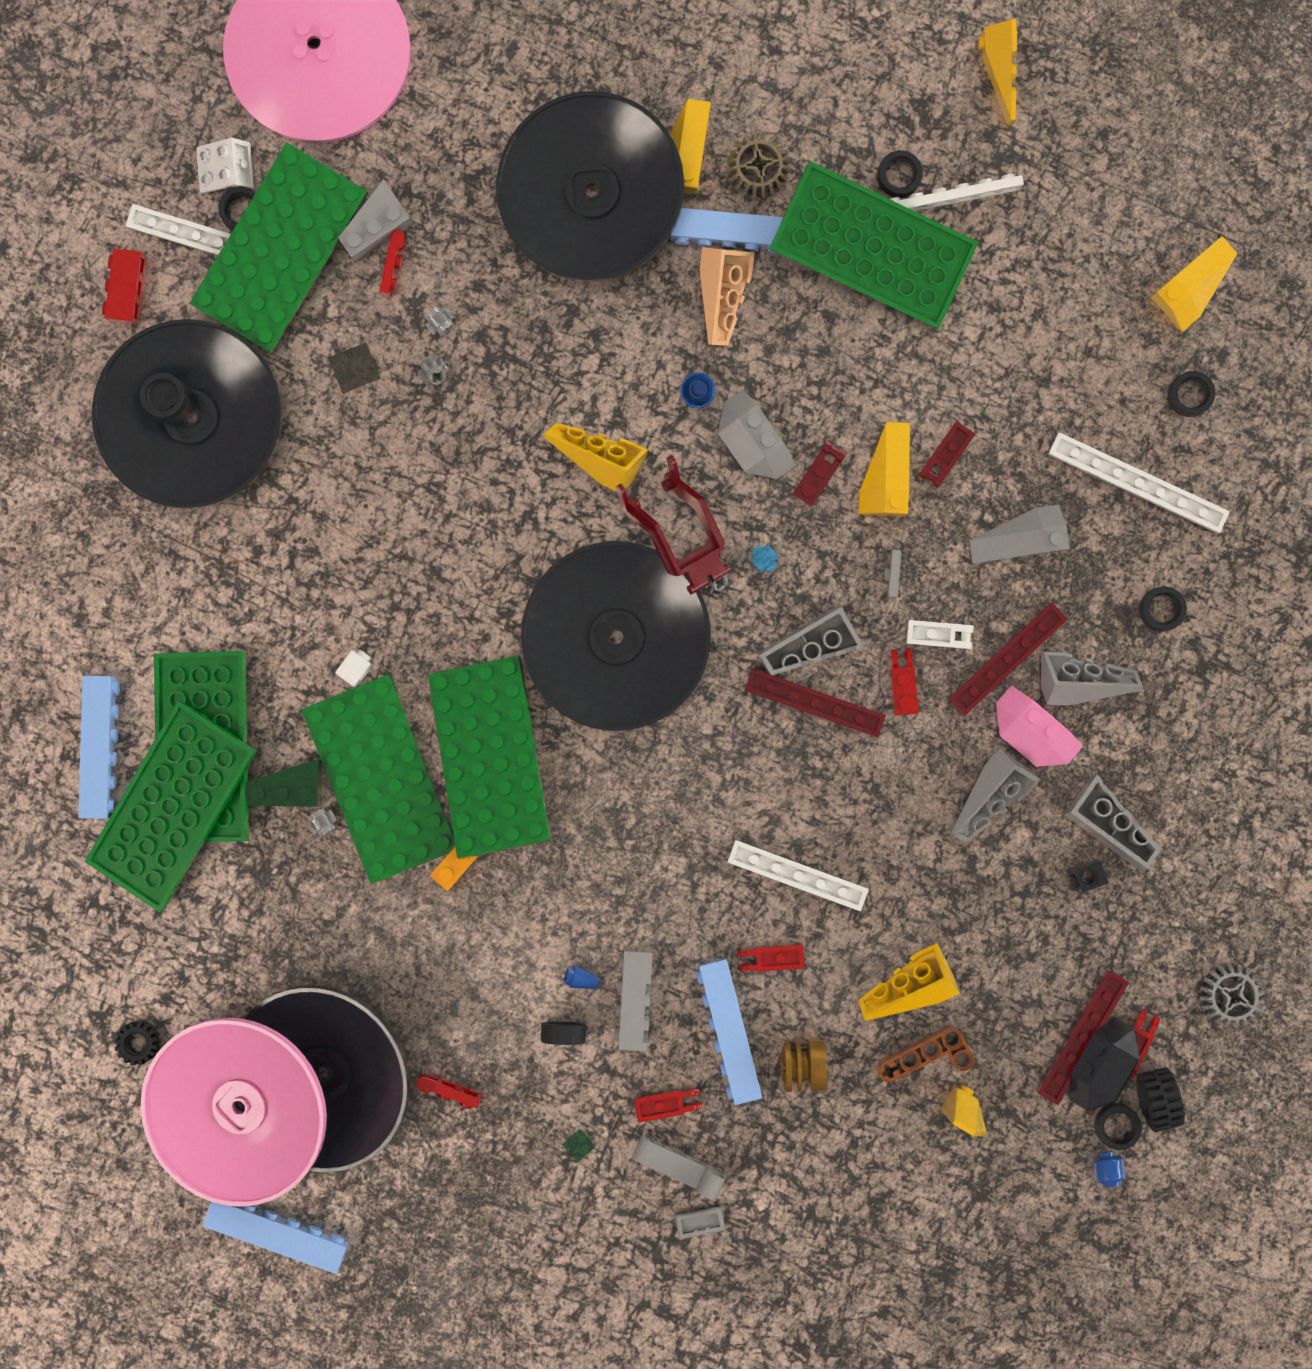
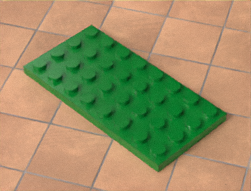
(873, 245)
(278, 247)
(217, 689)
(489, 757)
(379, 779)
(170, 806)

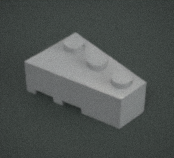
(374, 223)

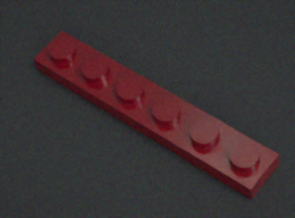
(1007, 659)
(815, 703)
(1091, 1020)

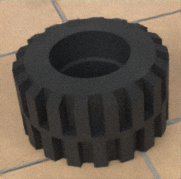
(1160, 1099)

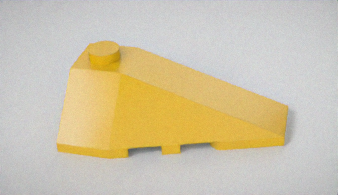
(1191, 289)

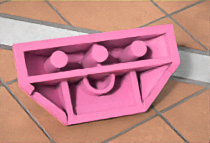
(1034, 730)

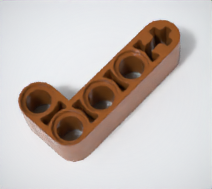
(922, 1059)

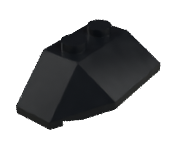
(1105, 1066)

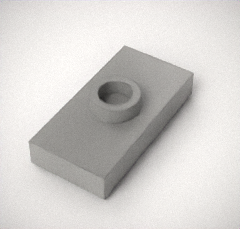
(892, 574)
(700, 1222)

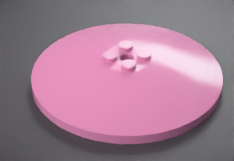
(322, 90)
(203, 1136)

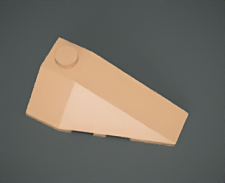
(722, 283)

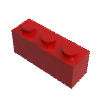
(124, 286)

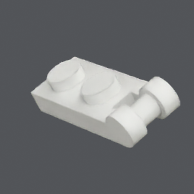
(938, 634)

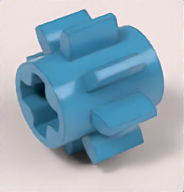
(764, 558)

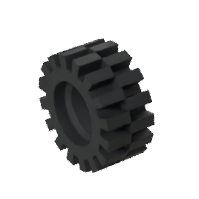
(147, 1032)

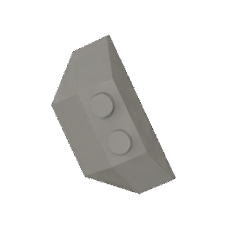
(753, 438)

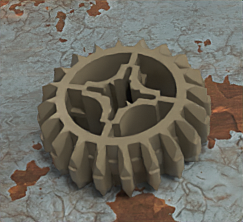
(767, 163)

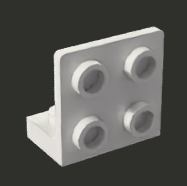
(224, 165)

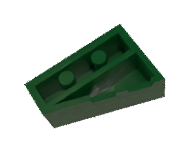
(288, 787)

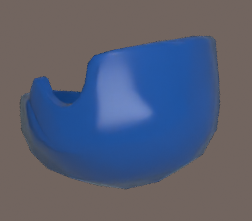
(698, 390)

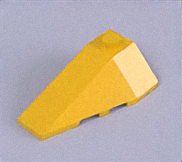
(998, 49)
(689, 138)
(601, 458)
(887, 478)
(916, 985)
(964, 1110)

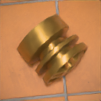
(804, 1066)

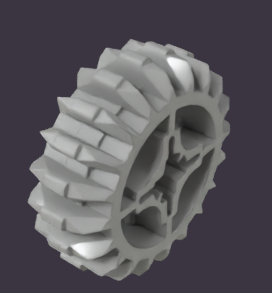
(1227, 1003)

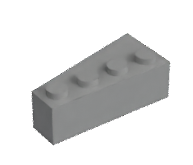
(817, 640)
(1110, 823)
(635, 1000)

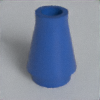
(579, 978)

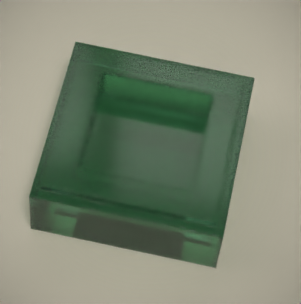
(578, 1145)

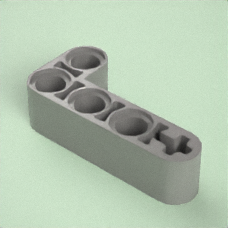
(680, 1167)

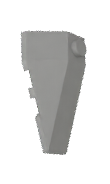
(1029, 534)
(1077, 681)
(997, 787)

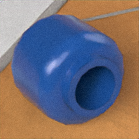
(1109, 1169)

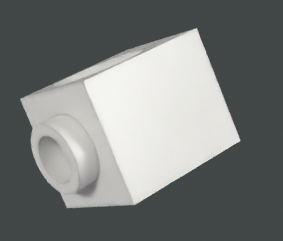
(354, 667)

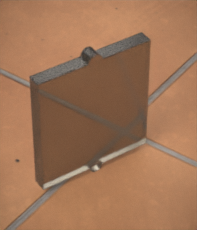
(354, 368)

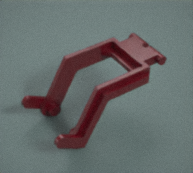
(700, 562)

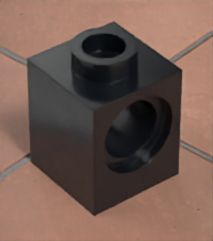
(1098, 876)

